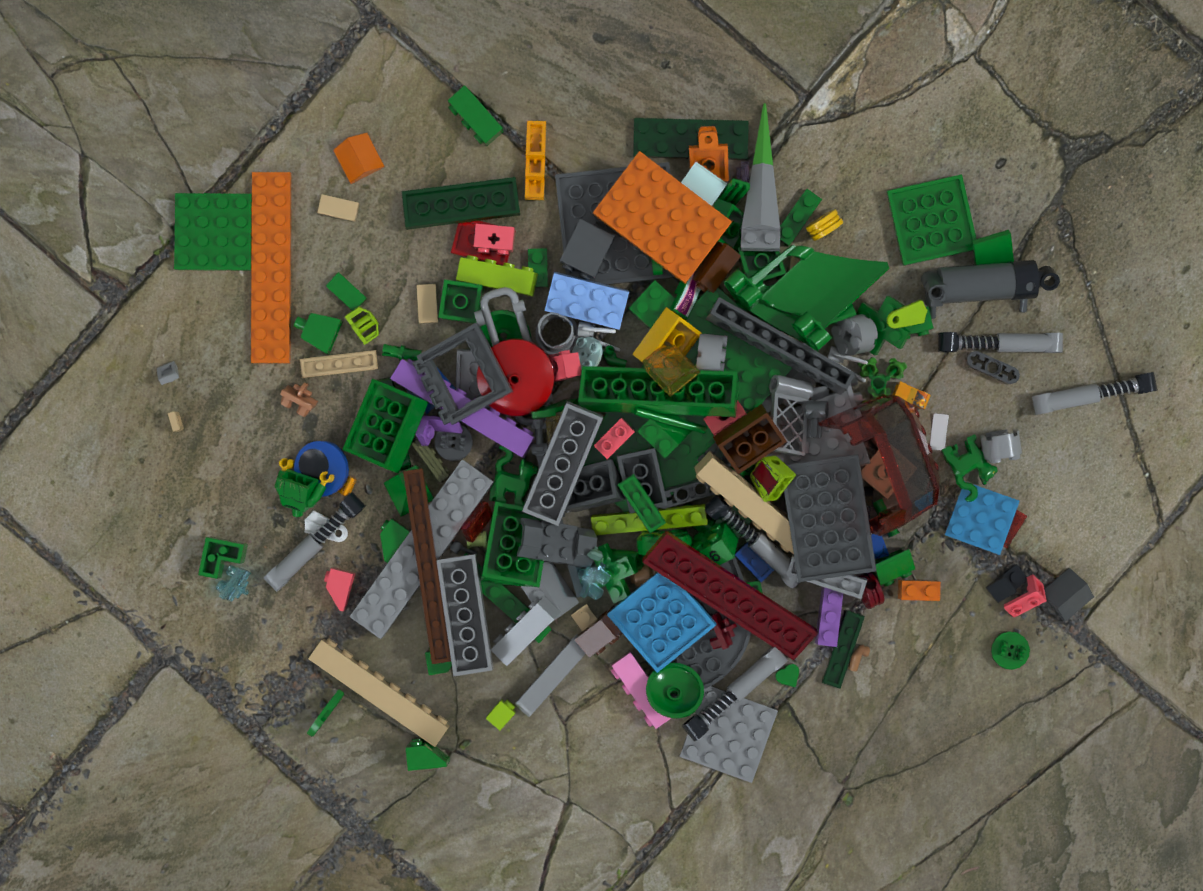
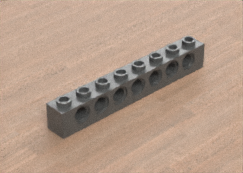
(780, 346)

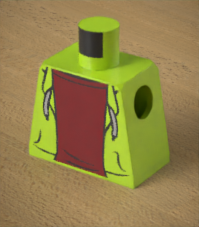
(771, 477)

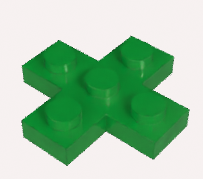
(885, 333)
(618, 570)

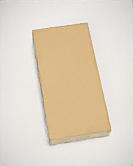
(338, 208)
(427, 303)

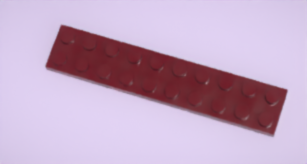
(729, 595)

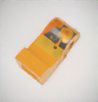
(912, 395)

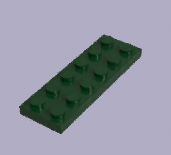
(673, 137)
(460, 203)

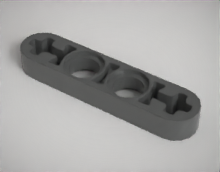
(691, 493)

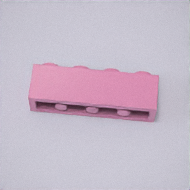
(635, 683)

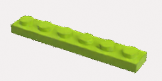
(630, 522)

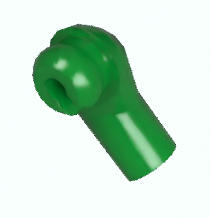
(611, 358)

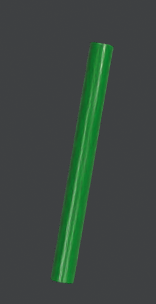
(670, 420)

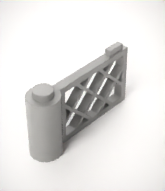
(796, 392)

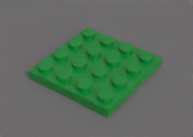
(932, 220)
(213, 232)

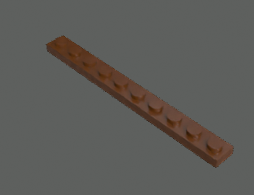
(427, 565)

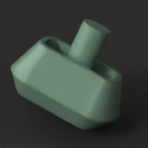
(595, 554)

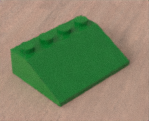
(385, 426)
(503, 542)

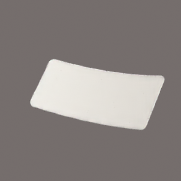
(939, 431)

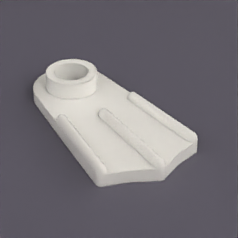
(315, 521)

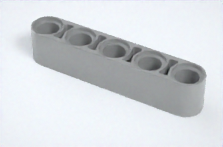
(550, 678)

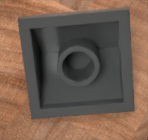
(1068, 594)

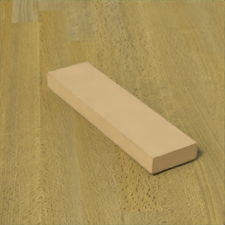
(339, 364)

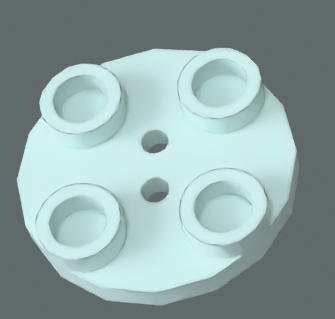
(589, 351)

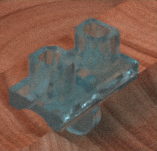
(590, 578)
(236, 585)

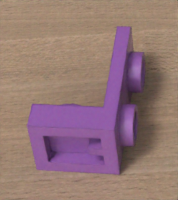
(433, 423)

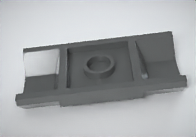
(556, 543)

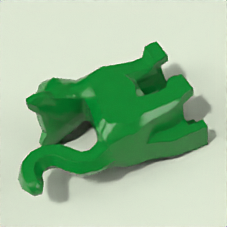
(968, 462)
(511, 482)

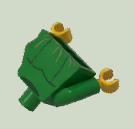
(299, 490)

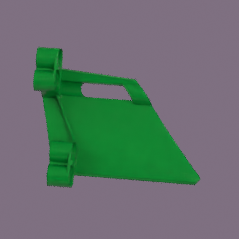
(808, 294)

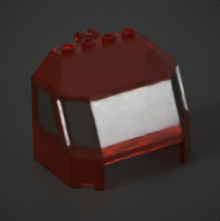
(903, 451)

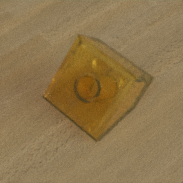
(670, 368)

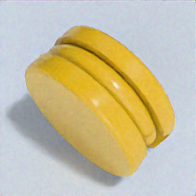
(824, 225)

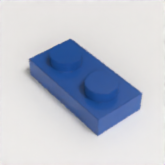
(753, 562)

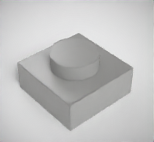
(167, 373)

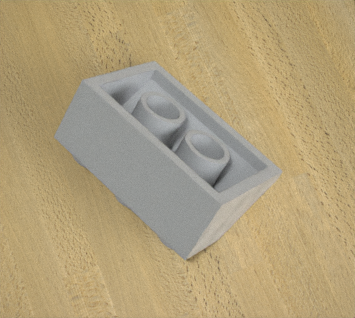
(553, 588)

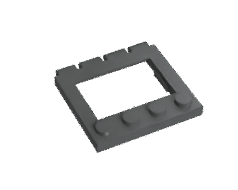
(487, 362)

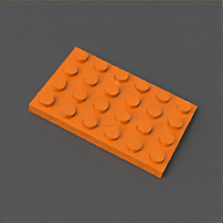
(662, 217)

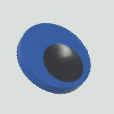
(323, 457)

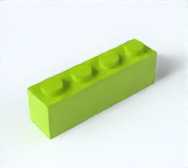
(497, 276)

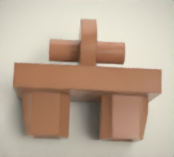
(300, 396)

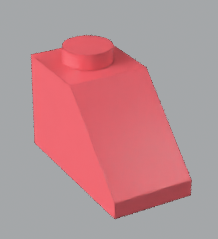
(339, 586)

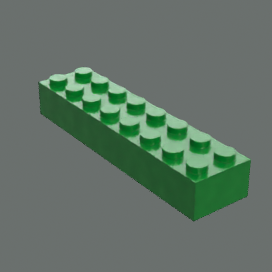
(627, 388)

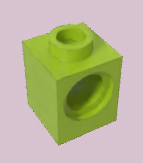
(501, 714)

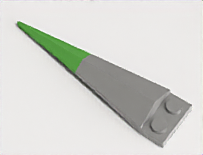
(761, 217)

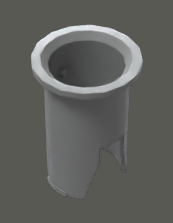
(567, 345)

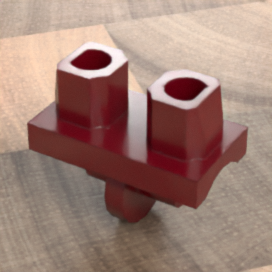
(723, 632)

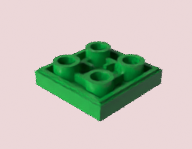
(993, 248)

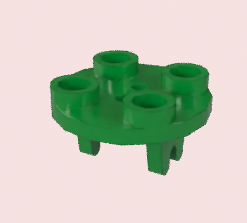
(1001, 648)

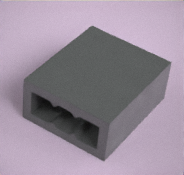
(586, 249)

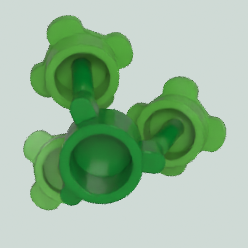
(879, 380)

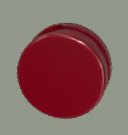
(873, 592)

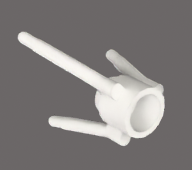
(586, 329)
(836, 357)

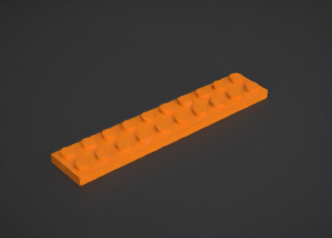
(271, 268)

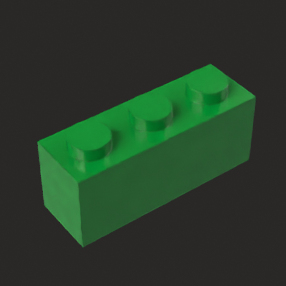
(475, 116)

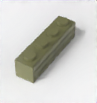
(433, 463)

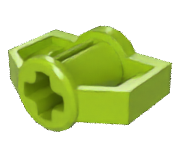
(363, 324)

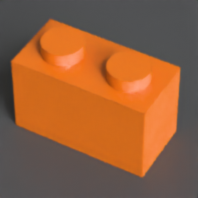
(919, 590)

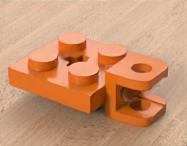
(710, 150)

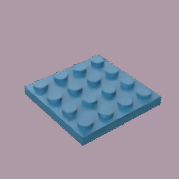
(661, 620)

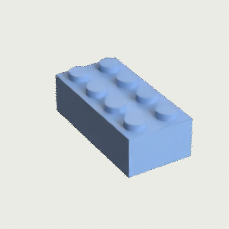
(586, 300)

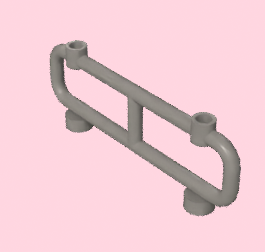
(484, 317)

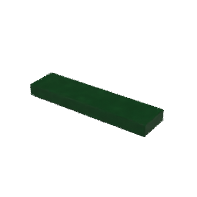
(842, 653)

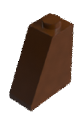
(715, 267)

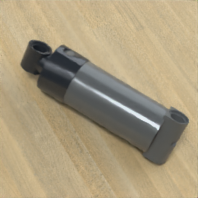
(987, 282)

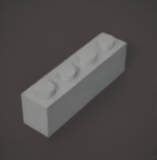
(527, 628)

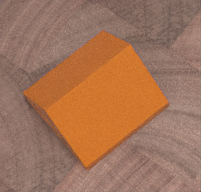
(358, 157)

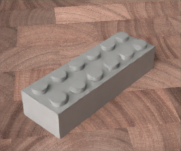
(562, 463)
(465, 615)

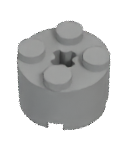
(854, 335)
(711, 352)
(1001, 445)

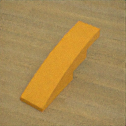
(535, 160)

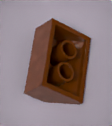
(749, 439)

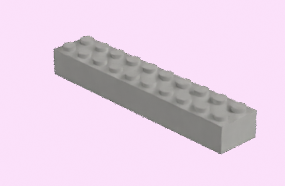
(400, 576)

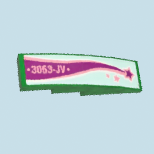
(686, 298)

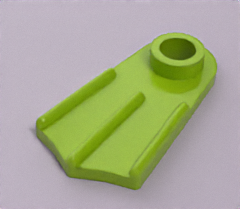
(908, 315)

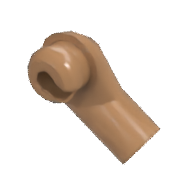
(856, 657)

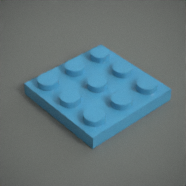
(984, 520)

